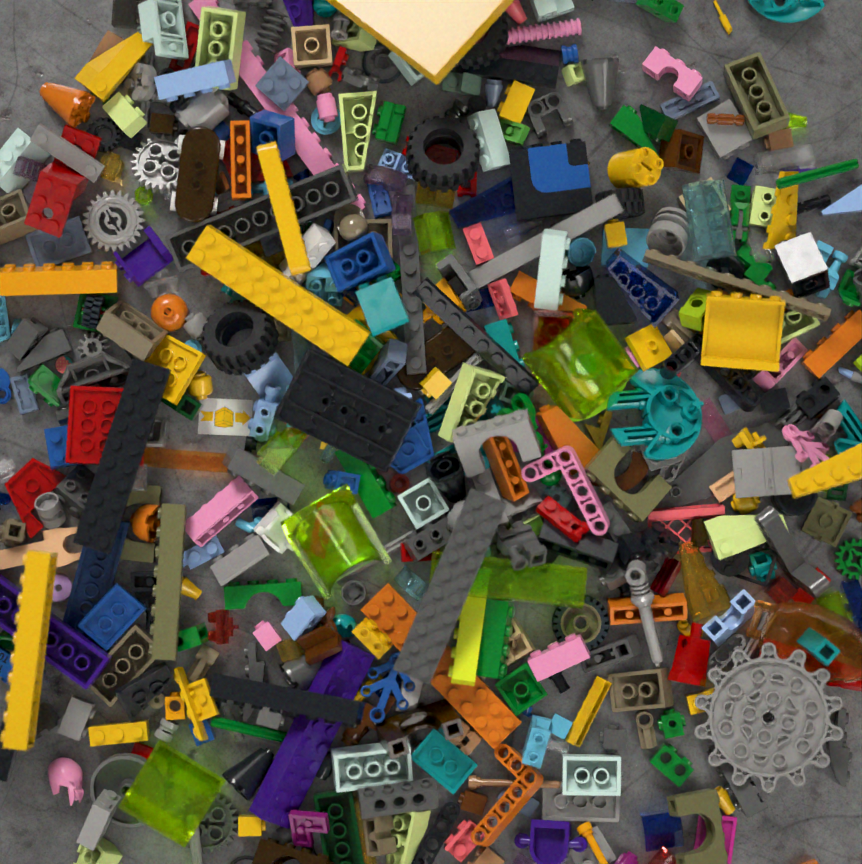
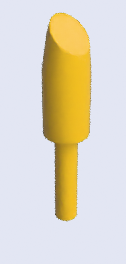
(723, 19)

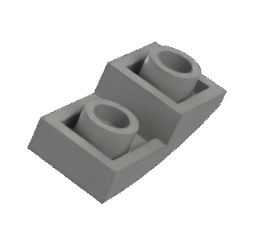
(411, 697)

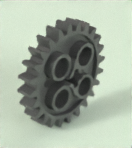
(207, 840)

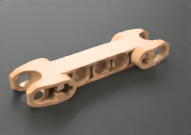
(53, 542)

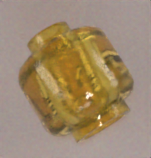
(113, 167)

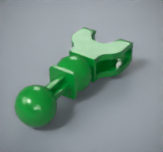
(552, 478)

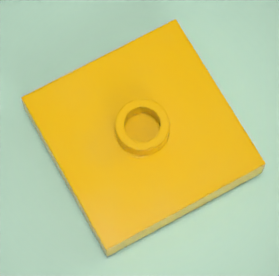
(648, 347)

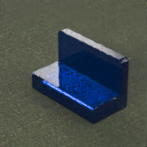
(853, 596)

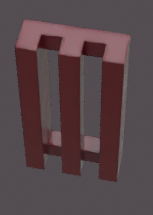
(666, 576)

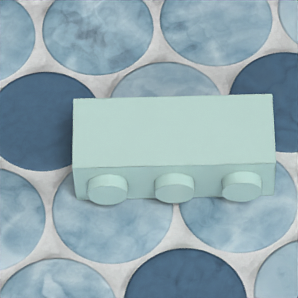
(492, 143)

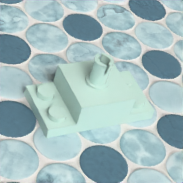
(164, 26)

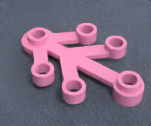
(804, 438)

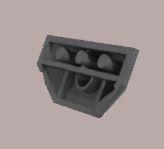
(93, 372)

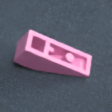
(788, 358)

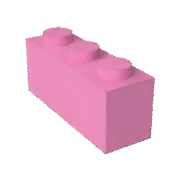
(558, 656)

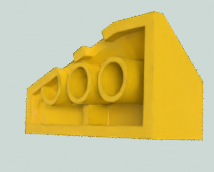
(109, 69)

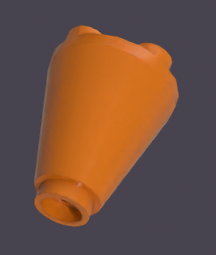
(68, 102)

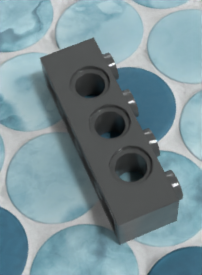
(398, 798)

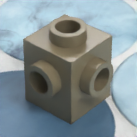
(16, 528)

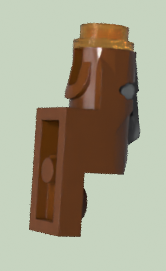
(352, 736)

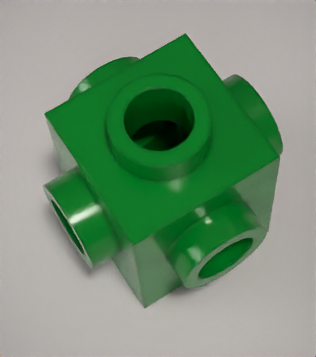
(676, 728)

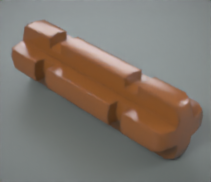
(725, 119)

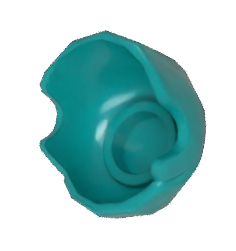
(345, 624)

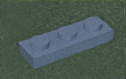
(680, 107)

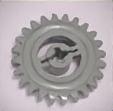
(103, 205)

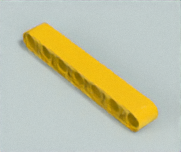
(283, 208)

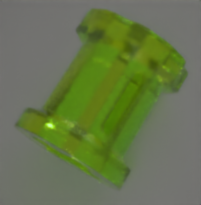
(149, 194)

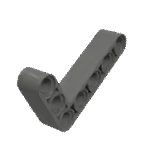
(788, 554)

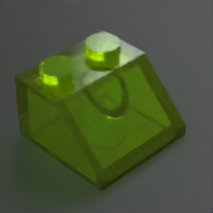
(434, 232)

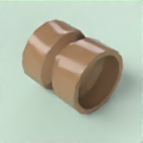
(473, 739)

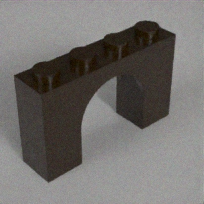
(437, 715)
(272, 852)

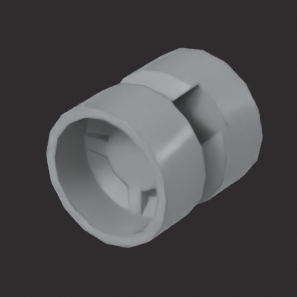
(50, 510)

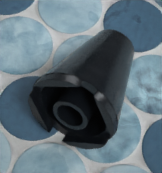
(448, 475)
(249, 773)

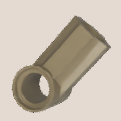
(672, 321)
(204, 660)
(645, 730)

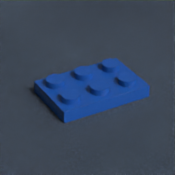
(111, 616)

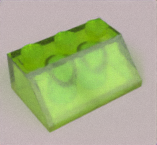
(280, 449)

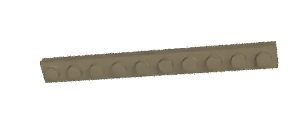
(731, 283)

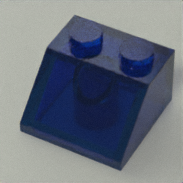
(661, 830)

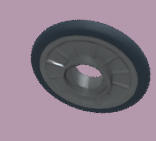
(371, 66)

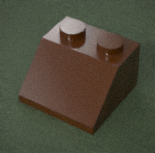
(682, 152)

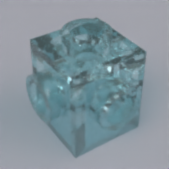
(564, 498)

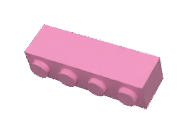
(220, 511)

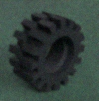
(113, 127)

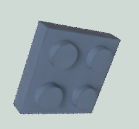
(282, 83)

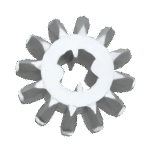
(94, 339)

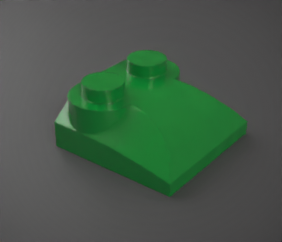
(520, 689)

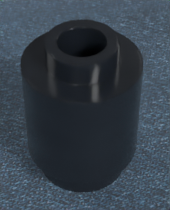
(325, 769)

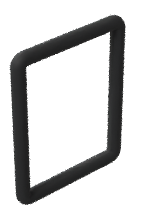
(770, 570)

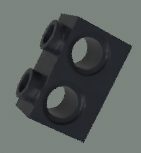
(821, 402)

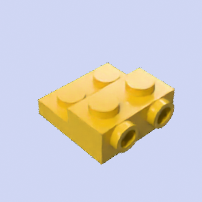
(372, 637)

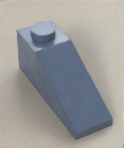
(389, 361)

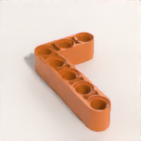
(510, 796)

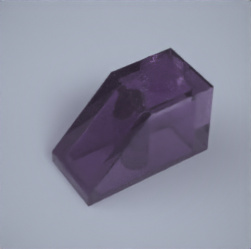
(402, 214)

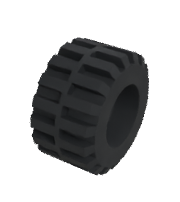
(630, 200)

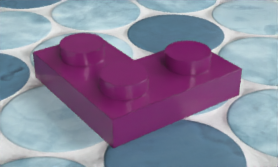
(304, 824)

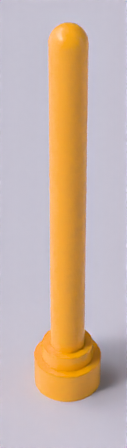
(586, 831)

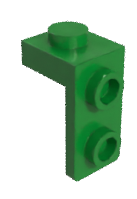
(847, 289)

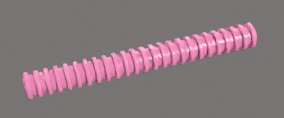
(541, 31)

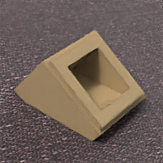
(673, 340)

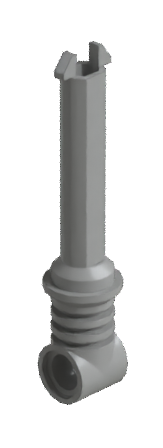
(642, 598)

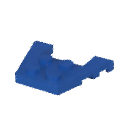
(416, 446)

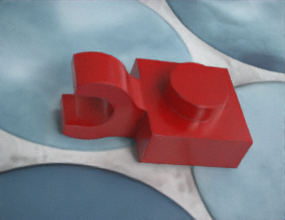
(340, 59)

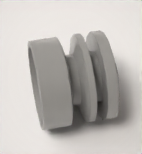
(669, 232)

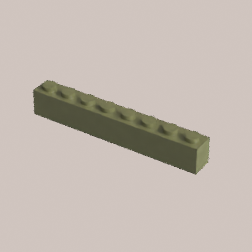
(169, 582)

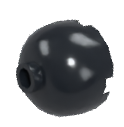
(577, 282)

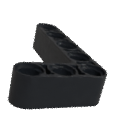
(725, 382)

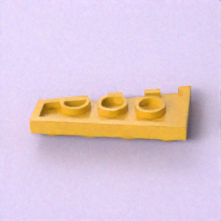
(784, 214)

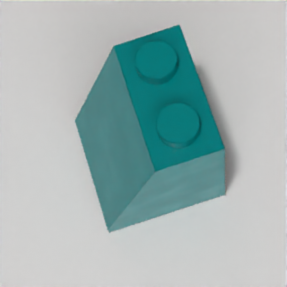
(382, 305)

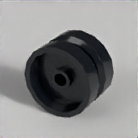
(794, 506)

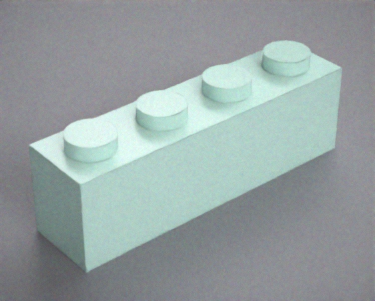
(550, 270)

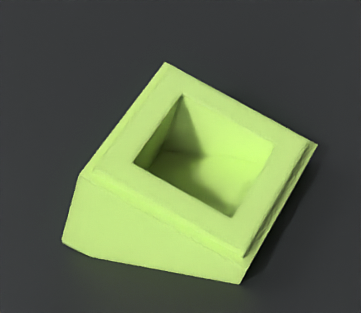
(573, 74)

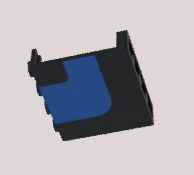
(550, 179)

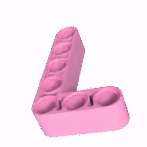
(573, 482)

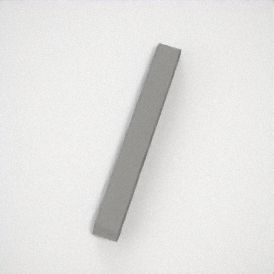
(531, 248)

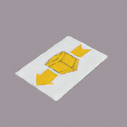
(225, 417)

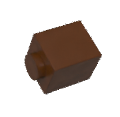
(472, 801)

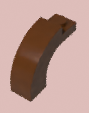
(633, 474)

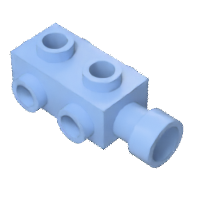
(265, 420)

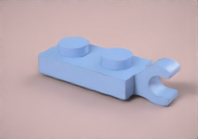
(196, 556)

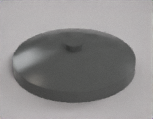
(117, 775)

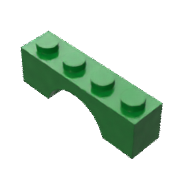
(238, 595)

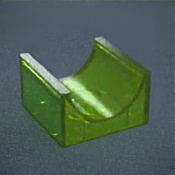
(581, 365)
(333, 538)
(171, 794)

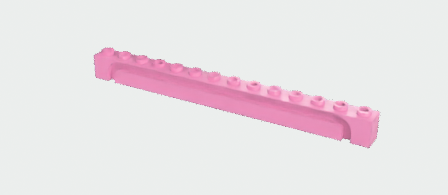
(306, 144)

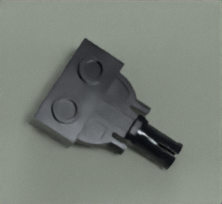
(142, 585)

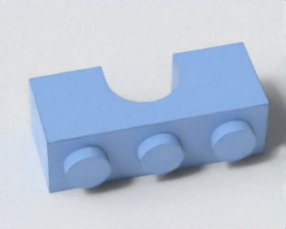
(722, 627)

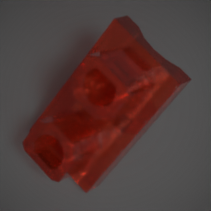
(224, 626)

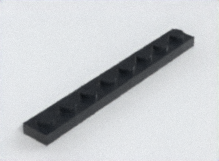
(476, 337)

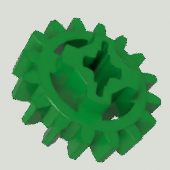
(843, 564)

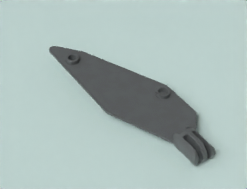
(717, 461)

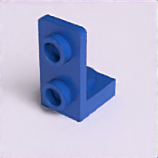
(336, 479)

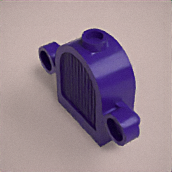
(550, 841)

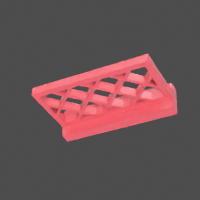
(686, 512)

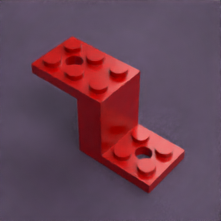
(60, 186)

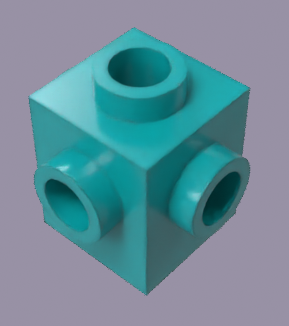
(760, 566)

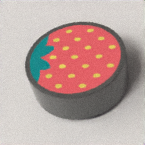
(62, 362)

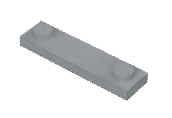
(67, 153)

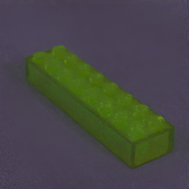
(536, 585)

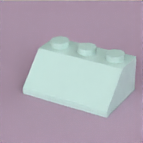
(18, 145)
(591, 774)

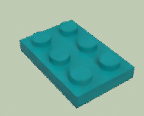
(443, 761)

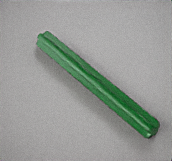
(817, 173)
(248, 729)

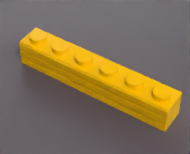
(588, 711)

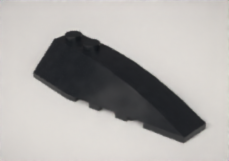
(520, 63)

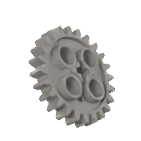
(160, 163)

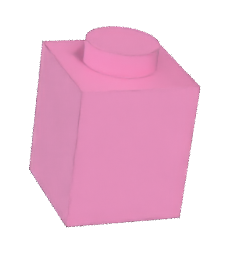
(266, 634)

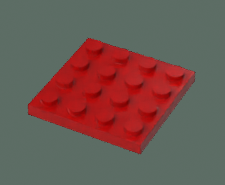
(90, 422)

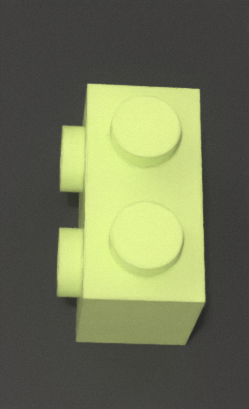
(124, 114)
(761, 205)

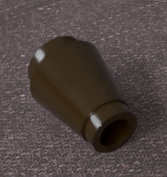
(698, 533)

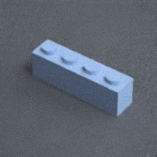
(195, 79)

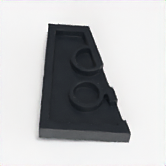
(141, 690)

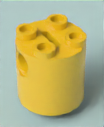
(635, 168)

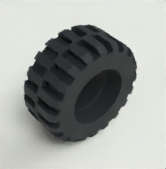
(489, 48)
(442, 132)
(247, 355)

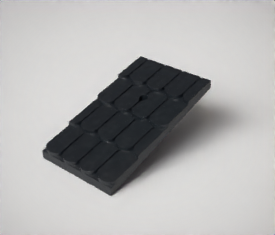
(331, 406)

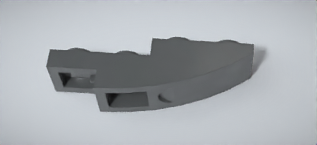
(255, 672)
(839, 754)

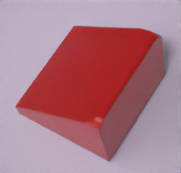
(142, 750)

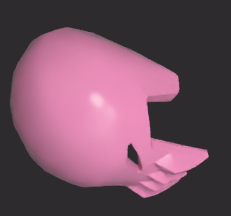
(66, 773)

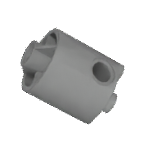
(203, 110)

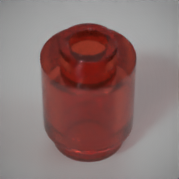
(404, 481)

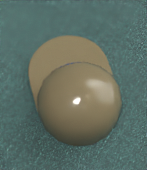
(351, 222)

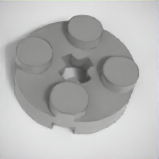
(141, 82)

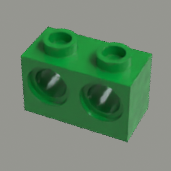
(668, 767)

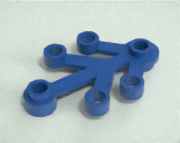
(388, 683)

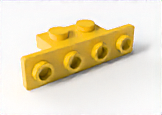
(198, 702)

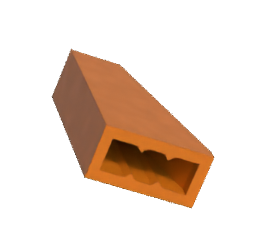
(563, 432)

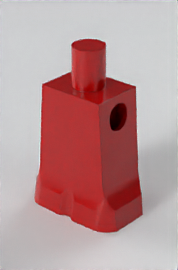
(691, 658)

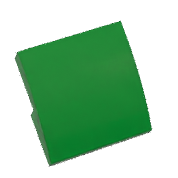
(367, 352)

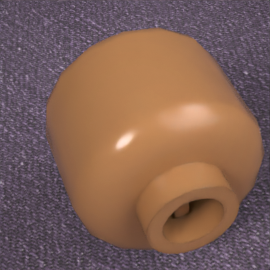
(319, 81)

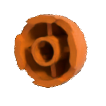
(176, 317)
(145, 522)

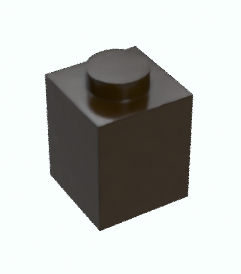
(163, 124)

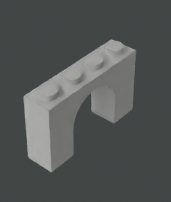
(513, 425)

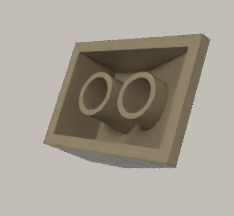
(640, 690)

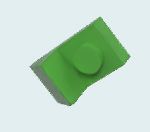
(514, 132)

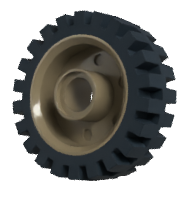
(596, 622)

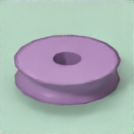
(66, 584)

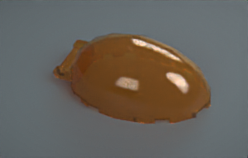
(791, 619)

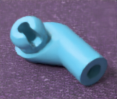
(247, 526)

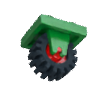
(91, 310)

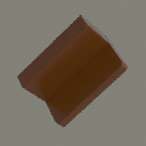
(320, 644)

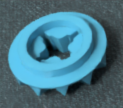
(318, 125)

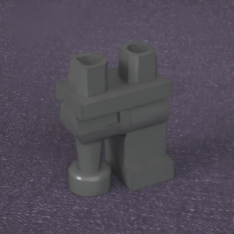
(520, 539)

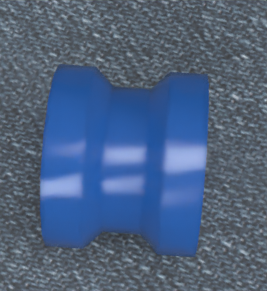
(569, 54)

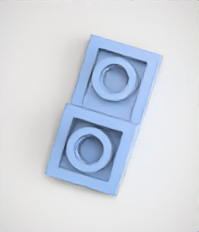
(395, 161)

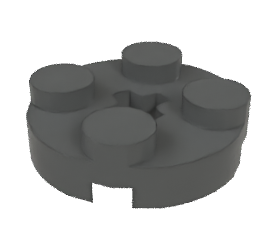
(357, 78)

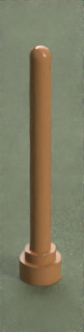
(476, 782)

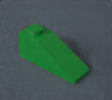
(630, 126)

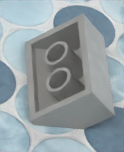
(239, 559)

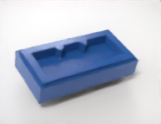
(380, 201)

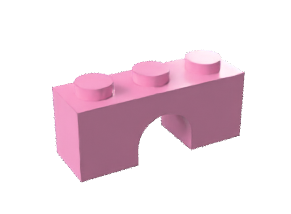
(660, 62)

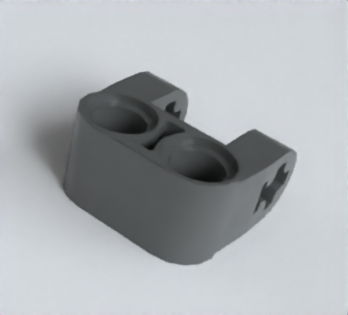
(547, 109)

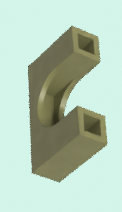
(601, 471)
(138, 550)
(705, 804)

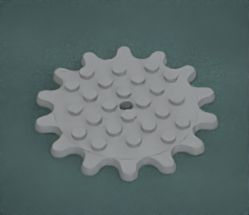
(772, 747)

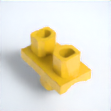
(751, 441)

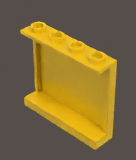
(742, 331)

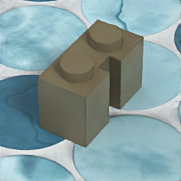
(378, 835)

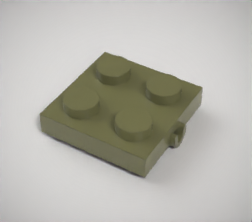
(826, 521)

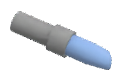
(854, 376)

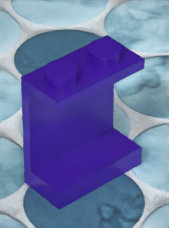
(145, 259)

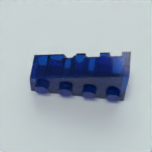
(486, 206)
(643, 287)

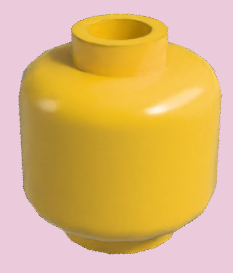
(201, 385)
(745, 505)

